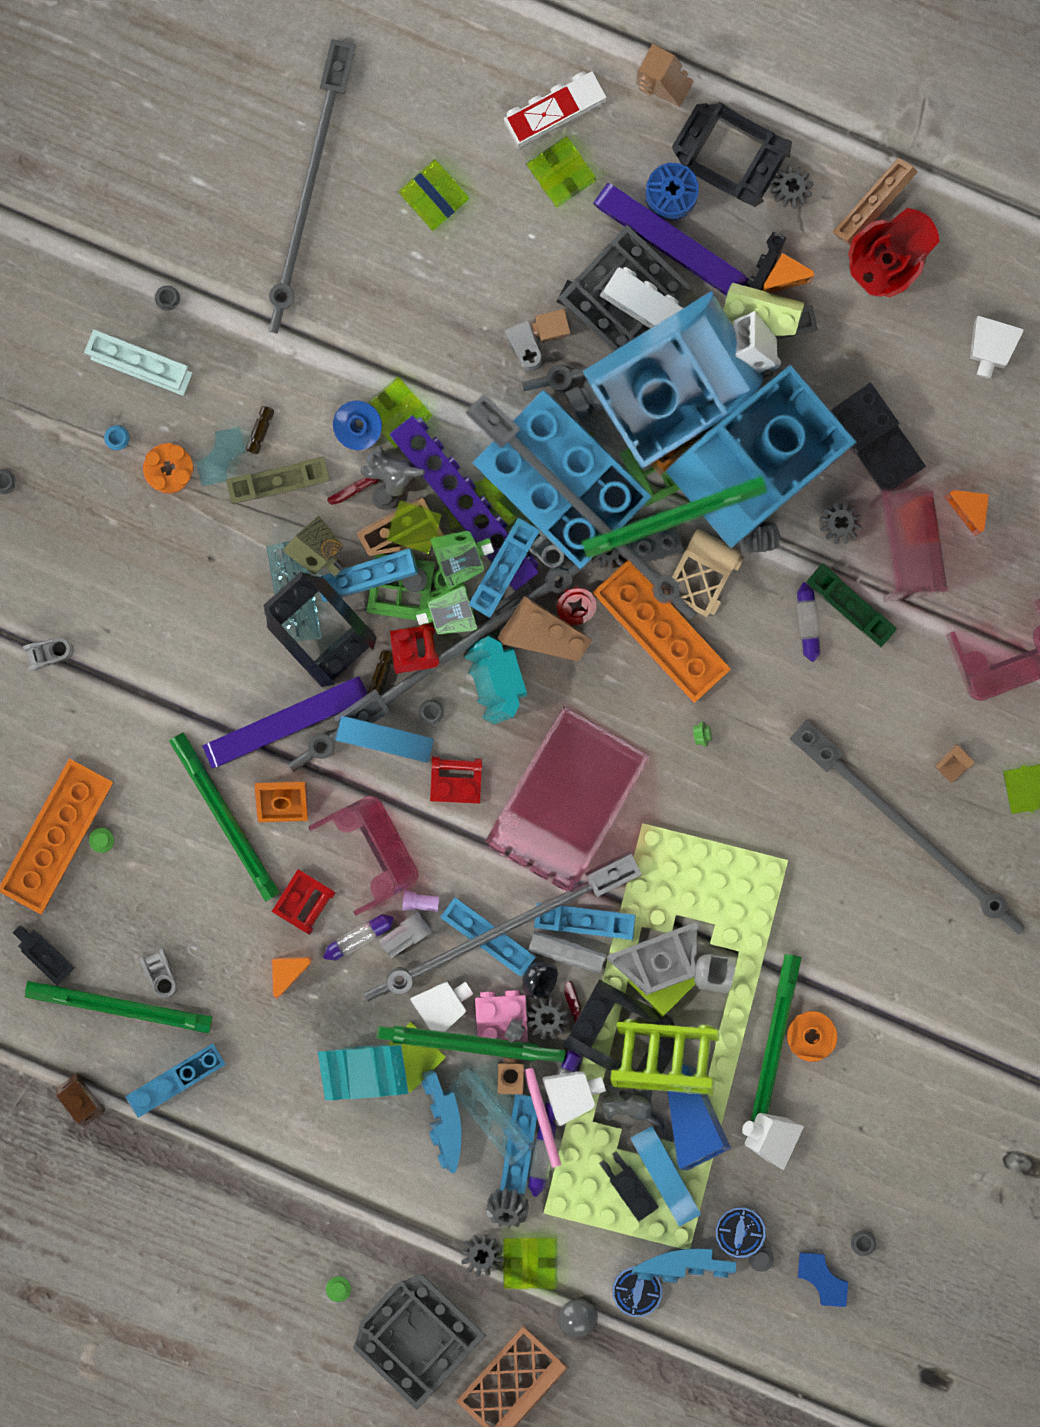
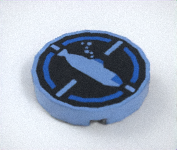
(740, 1233)
(634, 1295)

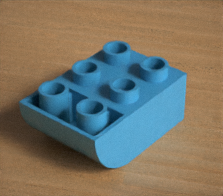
(674, 380)
(774, 435)
(578, 462)

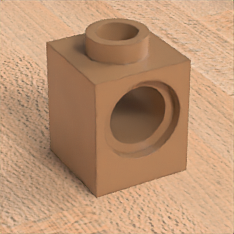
(551, 326)
(510, 1088)

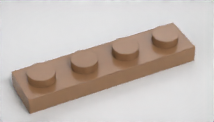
(875, 200)

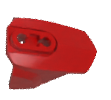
(904, 241)

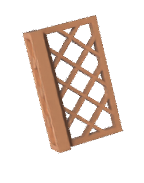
(532, 1395)

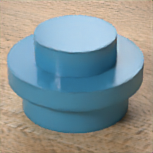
(116, 437)

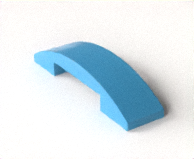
(503, 567)
(384, 739)
(588, 922)
(665, 1176)

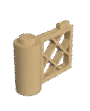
(717, 556)

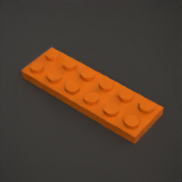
(661, 631)
(55, 836)

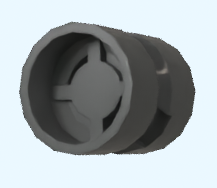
(583, 401)

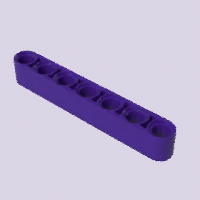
(668, 239)
(284, 722)

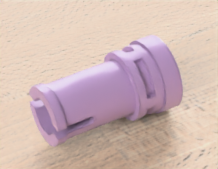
(416, 901)

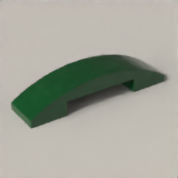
(851, 605)

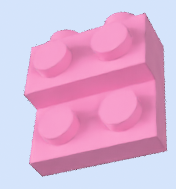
(496, 1013)

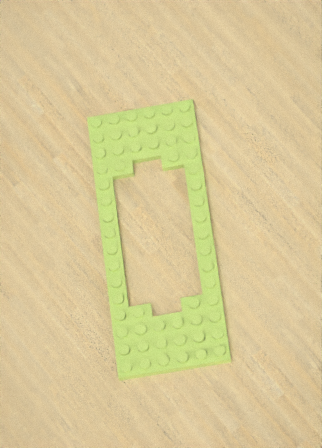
(704, 883)

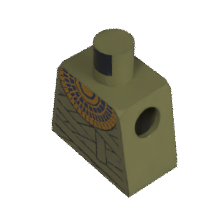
(316, 548)

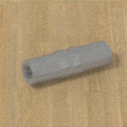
(567, 952)

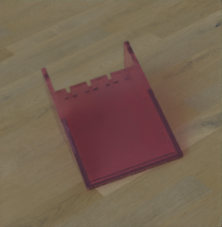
(913, 543)
(567, 800)

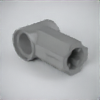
(410, 931)

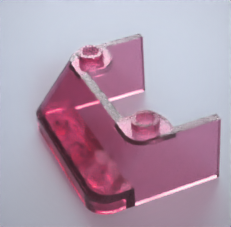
(989, 681)
(385, 843)

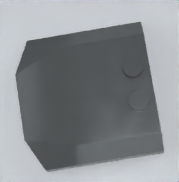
(584, 293)
(416, 1338)

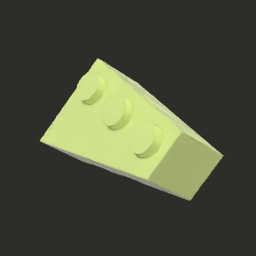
(777, 312)

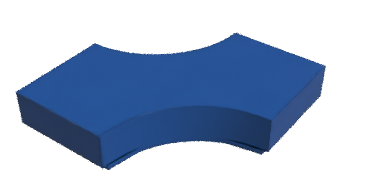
(830, 1288)

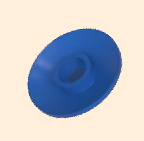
(345, 425)

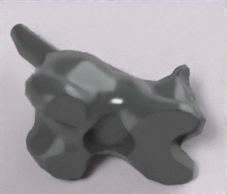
(390, 470)
(632, 1103)

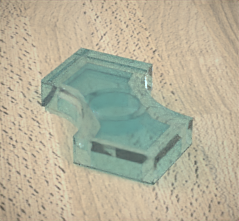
(214, 466)

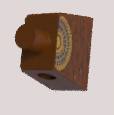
(79, 1100)

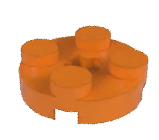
(156, 460)
(820, 1047)

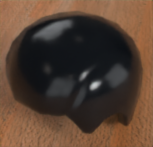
(539, 979)

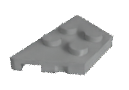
(659, 960)

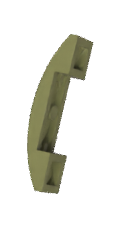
(277, 480)

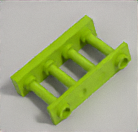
(650, 1078)

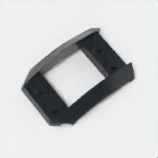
(761, 170)
(338, 655)
(594, 1016)

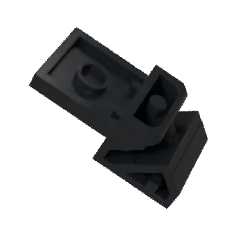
(878, 438)

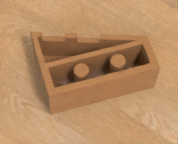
(662, 76)
(375, 534)
(543, 632)

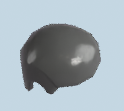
(577, 1318)

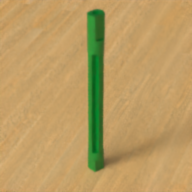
(676, 516)
(224, 816)
(785, 994)
(118, 1007)
(469, 1044)

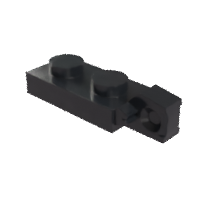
(767, 262)
(43, 955)

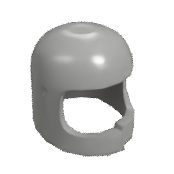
(714, 973)

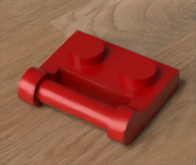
(406, 652)
(452, 788)
(295, 898)

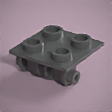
(658, 544)

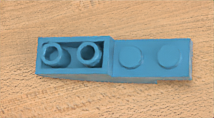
(175, 1080)
(447, 1130)
(673, 1265)

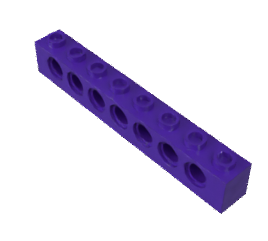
(403, 437)

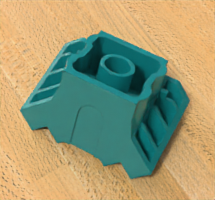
(496, 679)
(363, 1072)

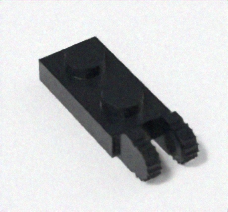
(630, 1188)

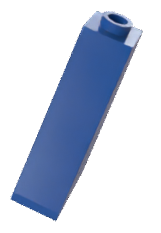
(695, 1127)

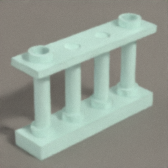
(138, 362)

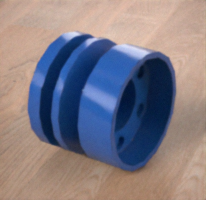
(664, 204)

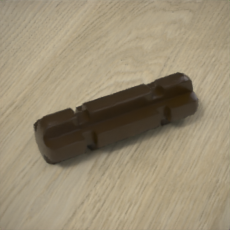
(260, 430)
(381, 672)

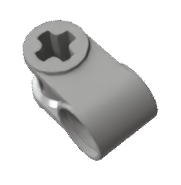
(523, 342)
(542, 547)
(43, 653)
(159, 971)

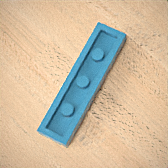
(373, 573)
(501, 948)
(525, 1116)

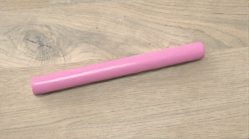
(542, 1117)

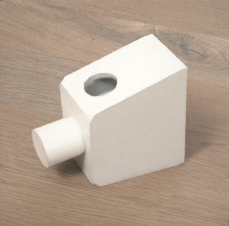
(756, 343)
(992, 344)
(442, 1005)
(571, 1094)
(772, 1138)

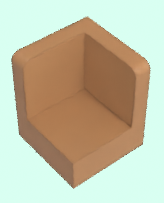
(954, 763)

